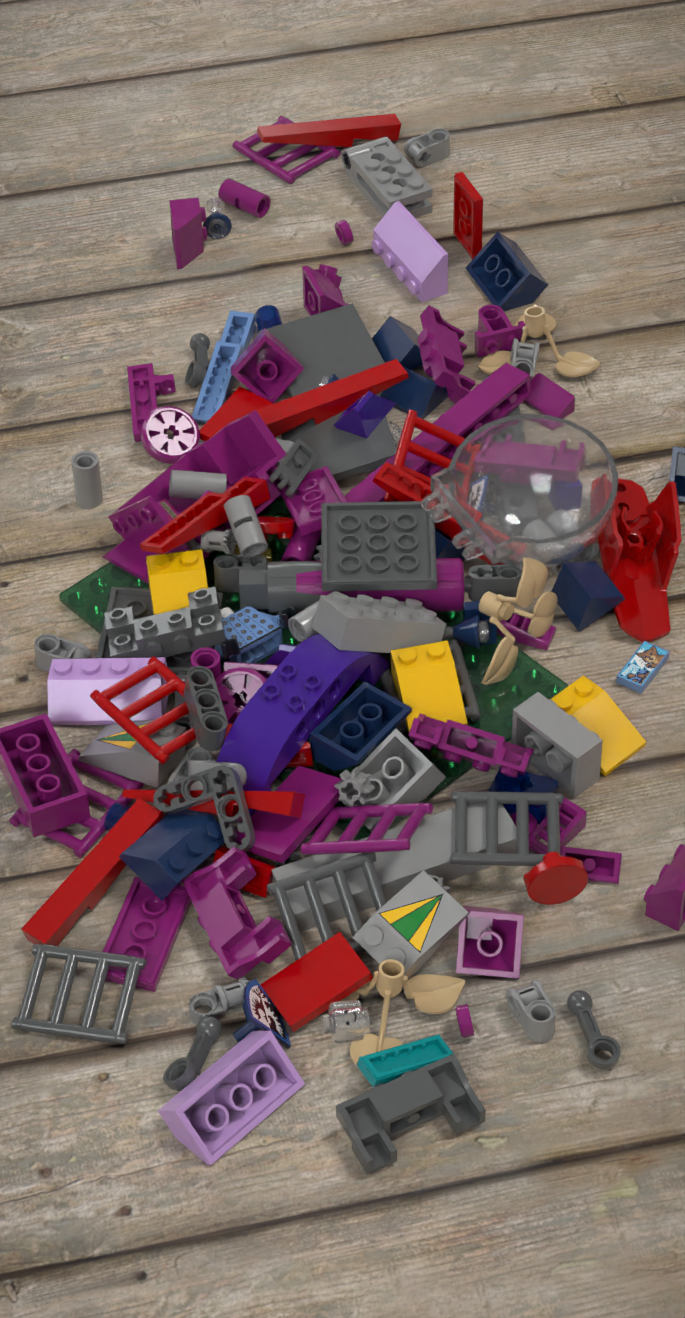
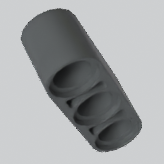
(205, 708)

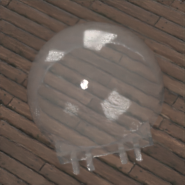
(526, 490)

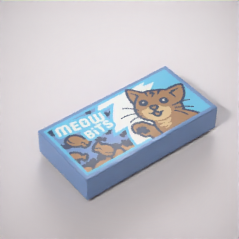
(642, 667)

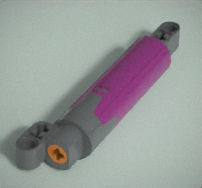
(300, 583)

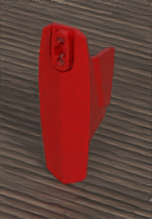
(639, 557)

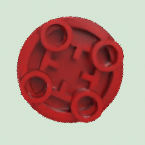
(279, 526)
(556, 879)

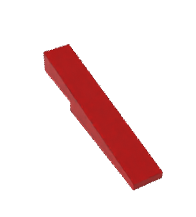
(332, 132)
(330, 398)
(409, 489)
(204, 515)
(278, 802)
(90, 878)

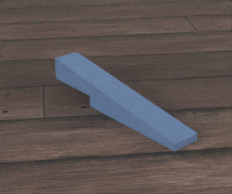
(218, 378)

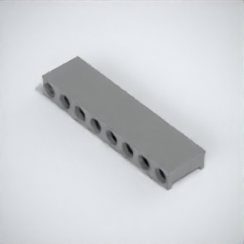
(428, 851)

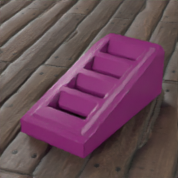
(522, 636)
(570, 816)

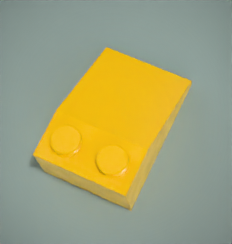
(173, 577)
(428, 682)
(601, 715)

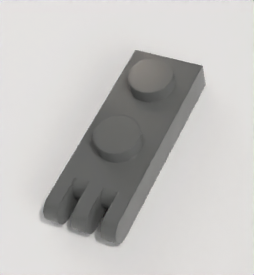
(294, 466)

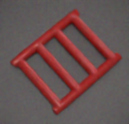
(406, 445)
(143, 734)

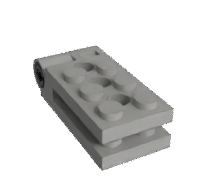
(387, 177)

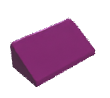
(550, 397)
(599, 865)

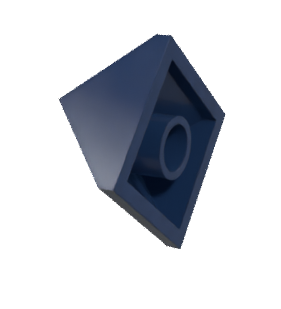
(398, 342)
(416, 394)
(585, 592)

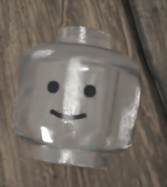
(346, 1021)

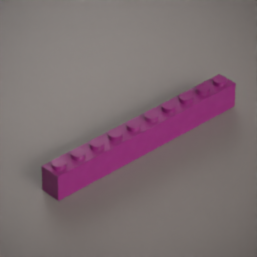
(485, 403)

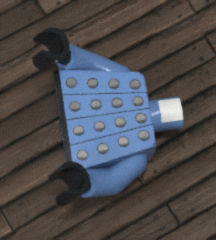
(252, 633)

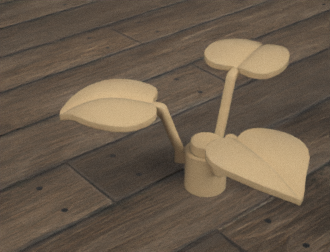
(538, 324)
(500, 608)
(430, 993)

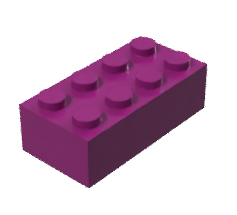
(41, 776)

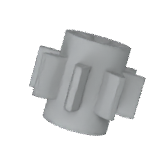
(357, 790)

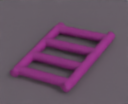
(275, 166)
(97, 827)
(375, 841)

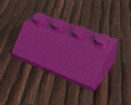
(667, 898)

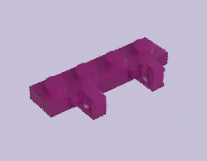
(143, 392)

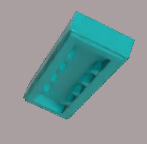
(395, 1061)

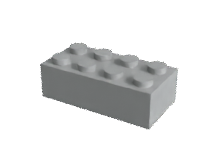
(375, 623)

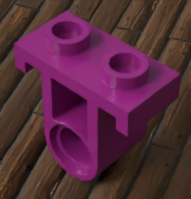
(495, 331)

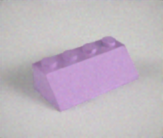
(411, 253)
(75, 679)
(232, 1096)

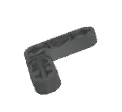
(212, 791)

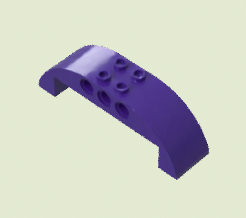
(292, 706)

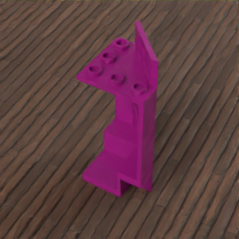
(237, 450)

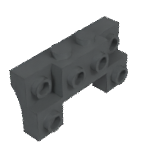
(169, 631)
(405, 1104)

